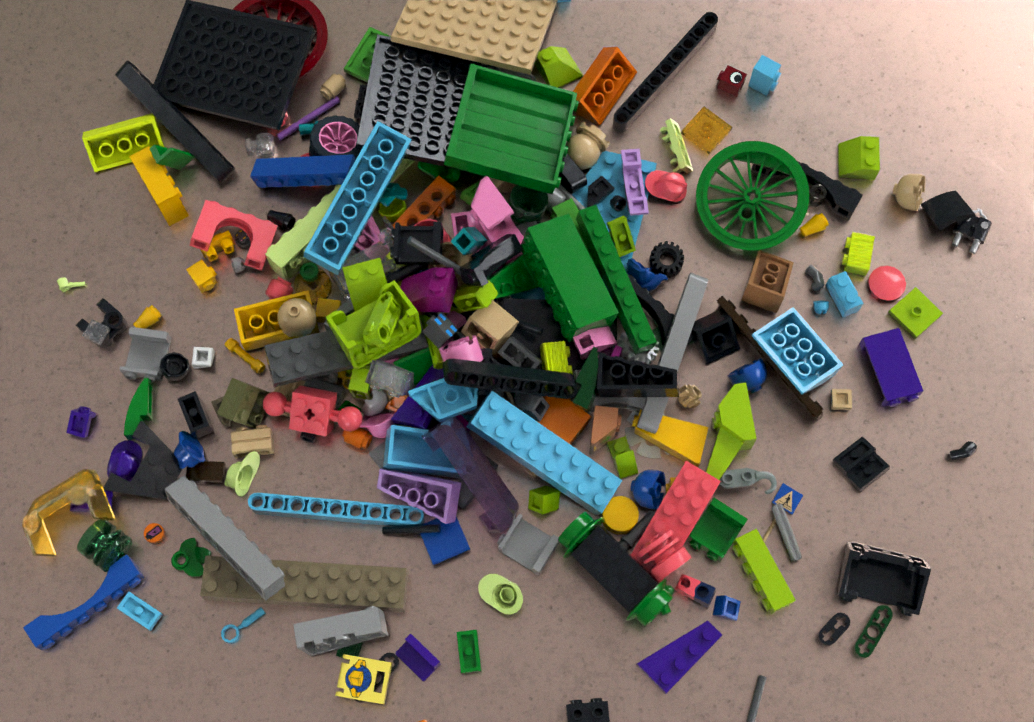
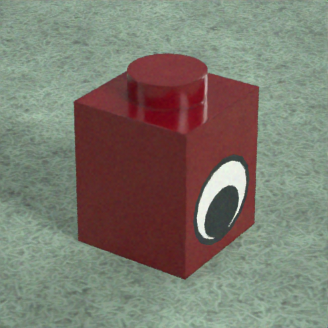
(731, 80)

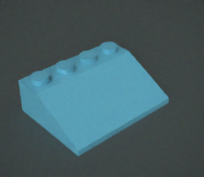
(798, 351)

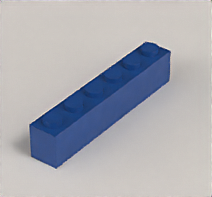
(302, 171)

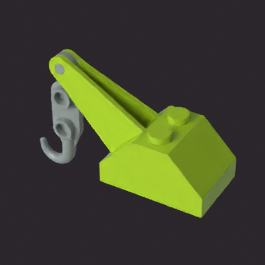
(734, 434)

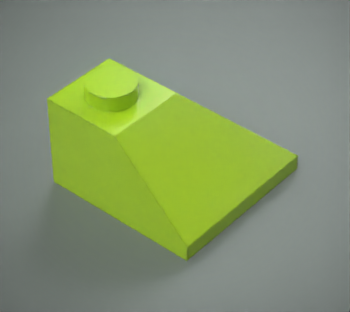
(557, 66)

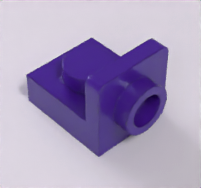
(80, 421)

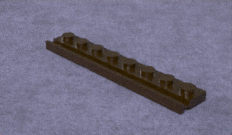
(741, 323)

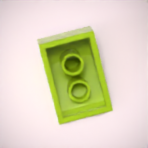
(364, 282)

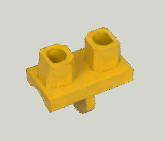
(220, 242)

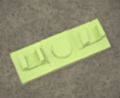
(677, 147)

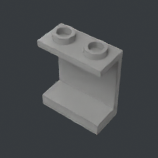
(146, 353)
(527, 545)

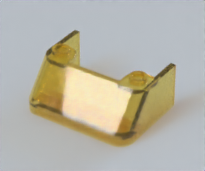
(78, 489)

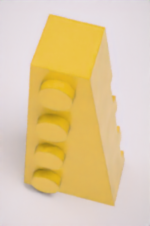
(160, 186)

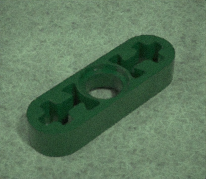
(874, 616)

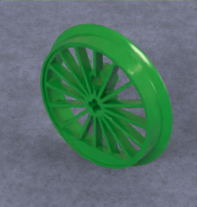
(764, 155)

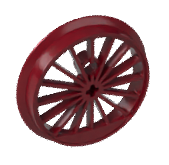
(302, 10)

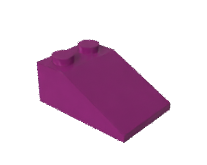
(431, 289)

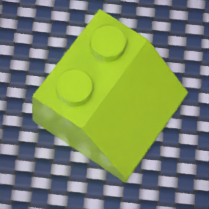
(859, 158)

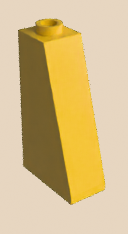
(677, 438)

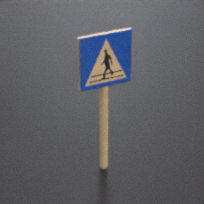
(789, 499)

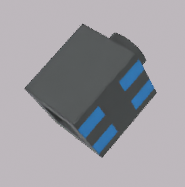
(439, 329)

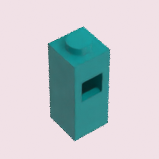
(469, 240)

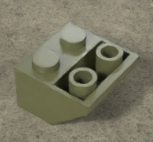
(243, 403)

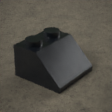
(715, 336)

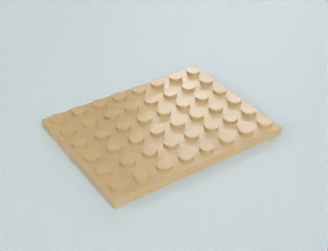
(478, 30)

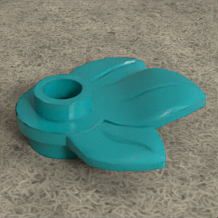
(393, 191)

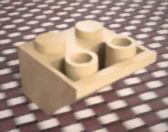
(491, 326)

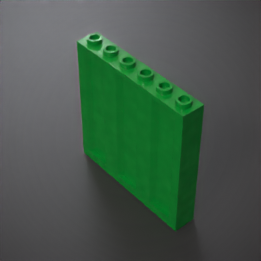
(512, 129)

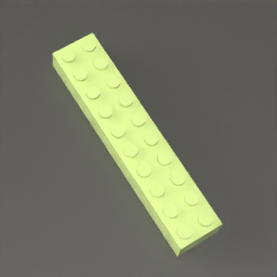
(288, 253)

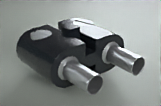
(974, 229)

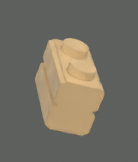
(252, 440)

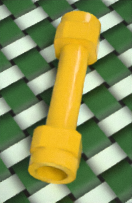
(234, 346)

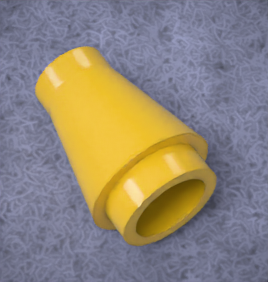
(814, 225)
(148, 317)

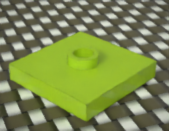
(915, 312)

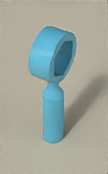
(245, 623)

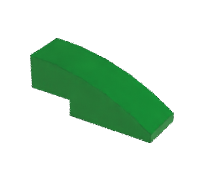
(139, 408)

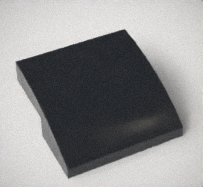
(947, 209)
(861, 464)

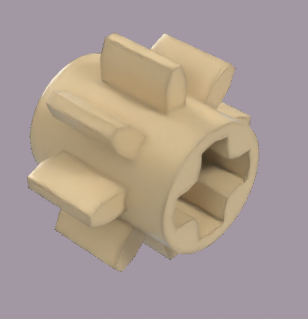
(689, 396)

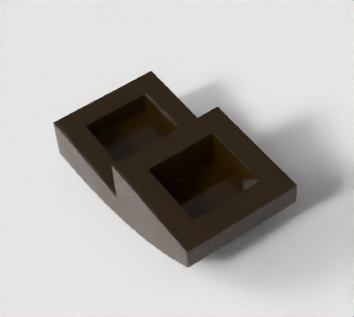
(206, 472)

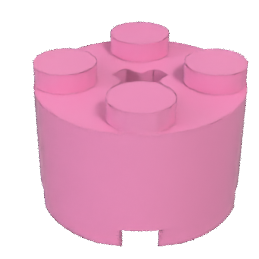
(462, 349)

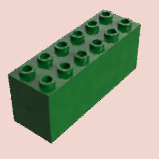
(568, 277)

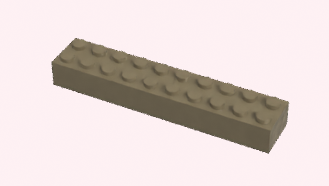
(312, 585)

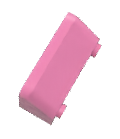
(493, 213)

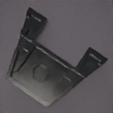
(155, 472)

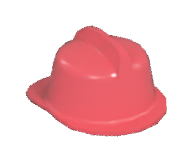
(666, 185)

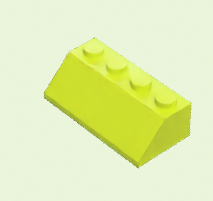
(114, 143)

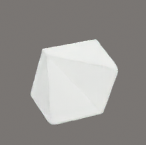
(202, 357)

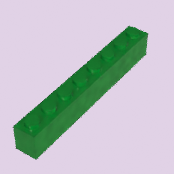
(616, 279)

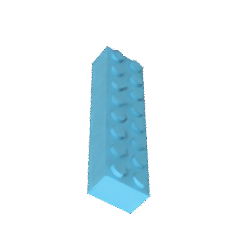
(357, 198)
(544, 453)

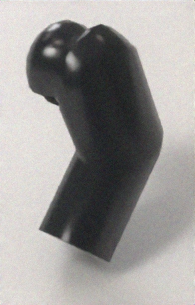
(965, 451)

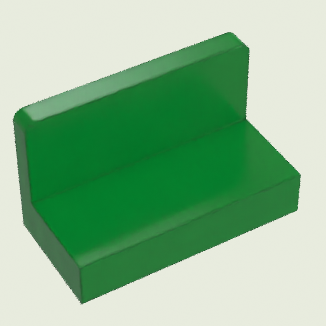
(171, 157)

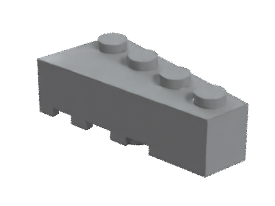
(340, 630)

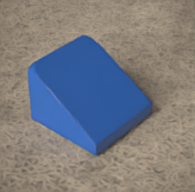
(726, 607)

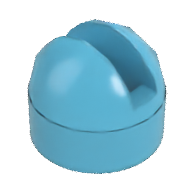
(821, 306)

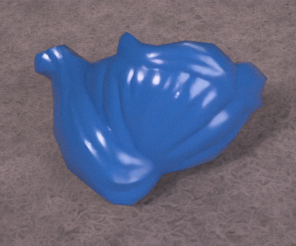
(644, 276)

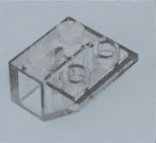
(390, 378)

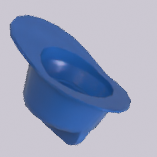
(188, 451)

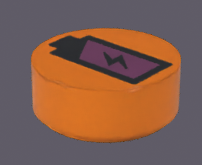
(154, 533)

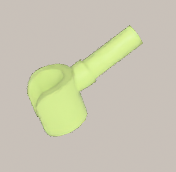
(65, 286)

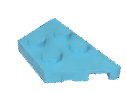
(444, 399)

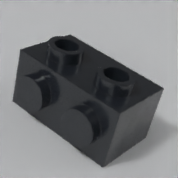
(594, 711)

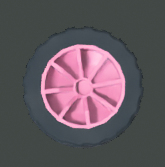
(334, 137)

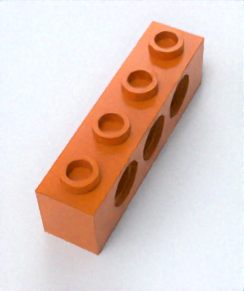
(437, 189)

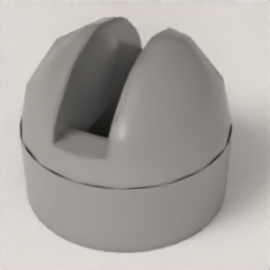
(236, 264)

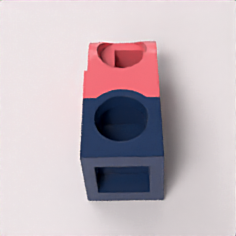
(696, 590)

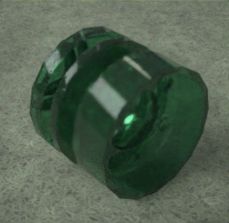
(527, 205)
(104, 544)

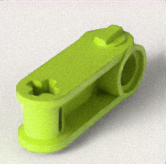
(382, 320)

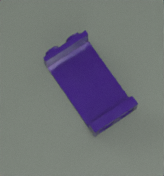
(892, 367)

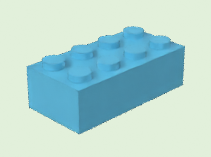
(410, 453)

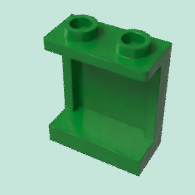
(716, 530)

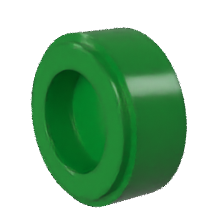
(309, 271)

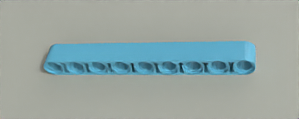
(327, 506)

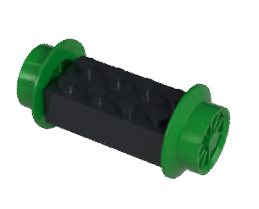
(615, 568)

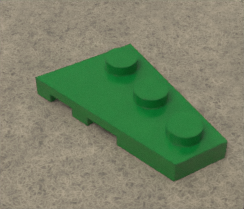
(514, 277)

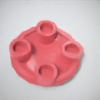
(887, 283)

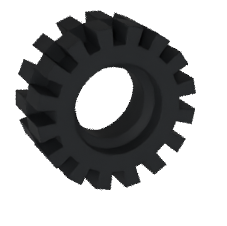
(666, 249)

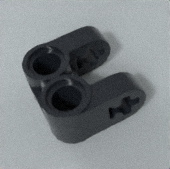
(111, 315)

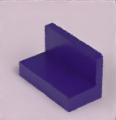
(417, 657)

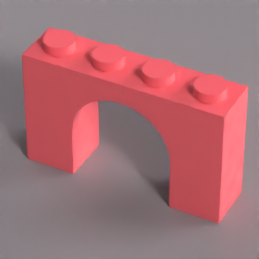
(217, 216)

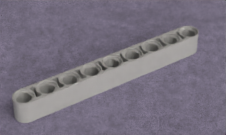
(674, 346)

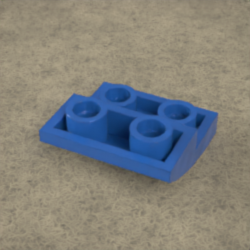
(446, 543)

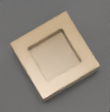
(841, 399)

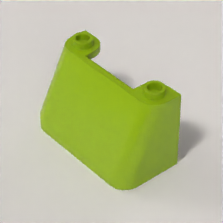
(350, 329)

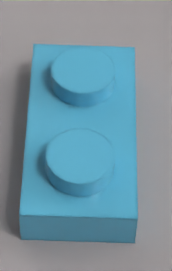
(139, 611)

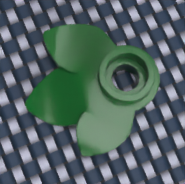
(193, 556)

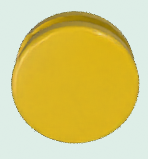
(620, 515)

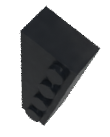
(634, 379)

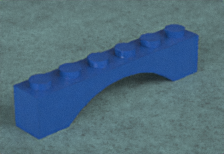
(48, 628)

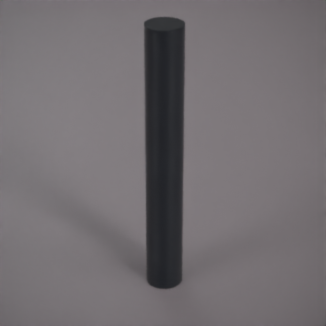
(411, 529)

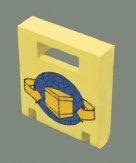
(359, 679)

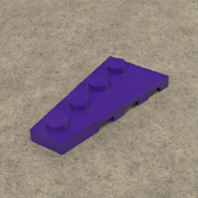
(410, 411)
(677, 658)

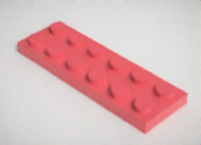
(679, 509)

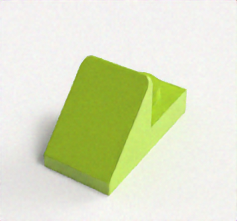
(621, 236)
(622, 457)

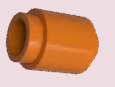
(359, 438)

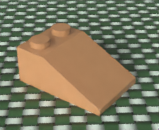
(767, 281)

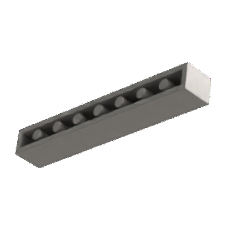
(225, 537)

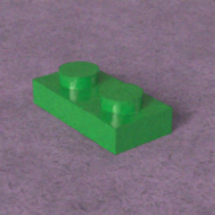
(468, 651)

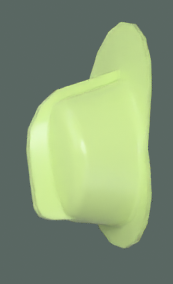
(242, 473)
(501, 593)

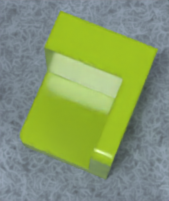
(544, 499)

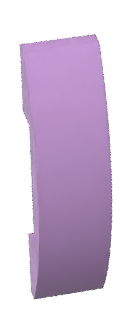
(633, 182)

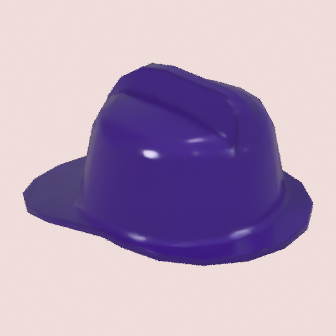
(125, 459)

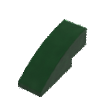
(588, 381)

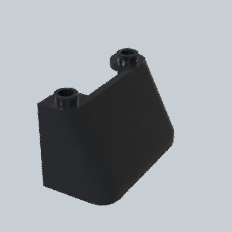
(883, 577)

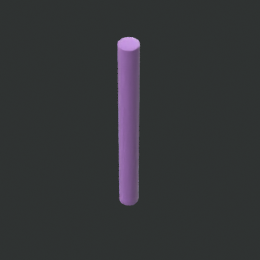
(314, 114)

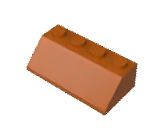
(603, 84)

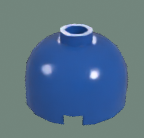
(751, 374)
(648, 488)

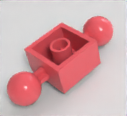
(312, 411)

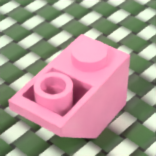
(598, 337)

